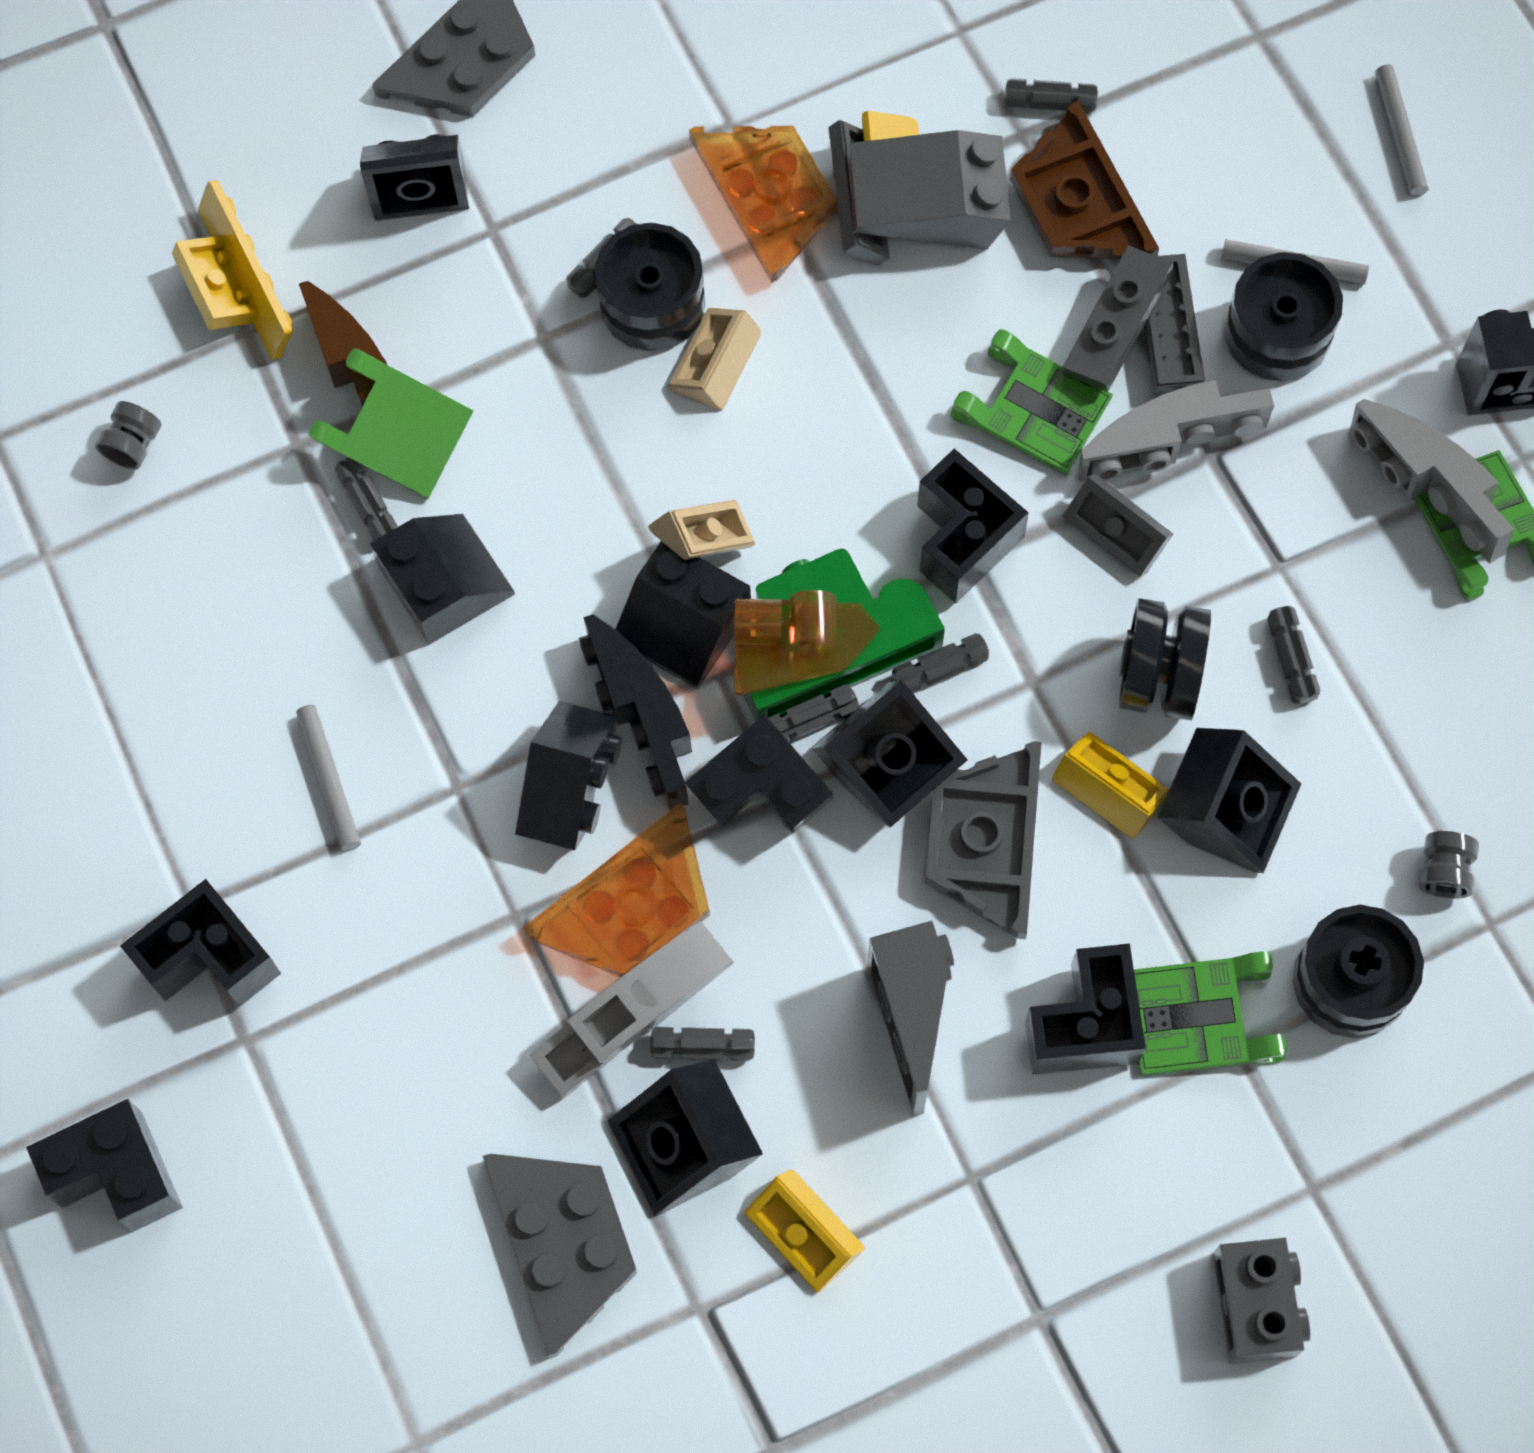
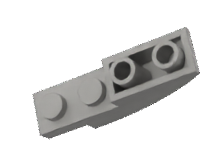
(1155, 430)
(1426, 460)
(631, 1008)

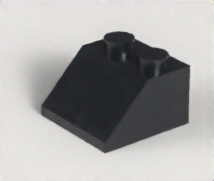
(415, 177)
(440, 573)
(681, 613)
(890, 753)
(1230, 798)
(684, 1135)

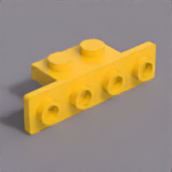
(228, 276)

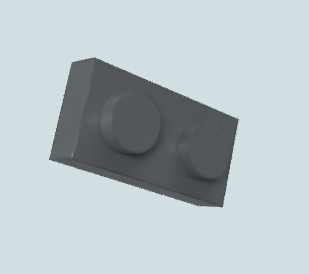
(1117, 525)

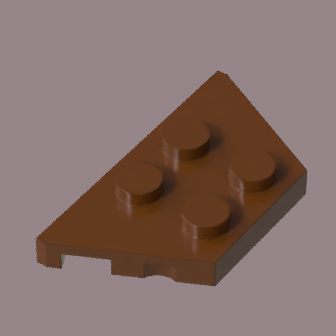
(1078, 194)

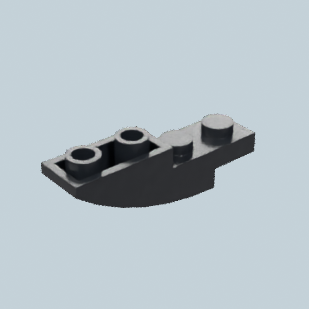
(642, 699)

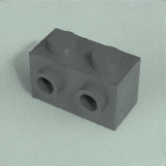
(1260, 1300)

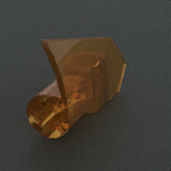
(796, 639)

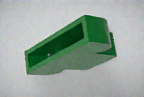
(901, 611)

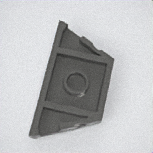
(461, 58)
(986, 837)
(562, 1240)

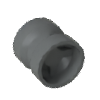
(128, 435)
(1448, 864)

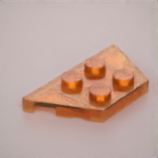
(768, 189)
(630, 901)

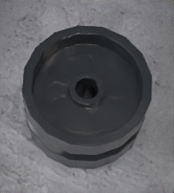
(650, 286)
(1283, 316)
(1156, 658)
(1377, 947)

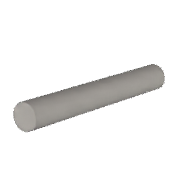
(1401, 130)
(1250, 253)
(328, 778)

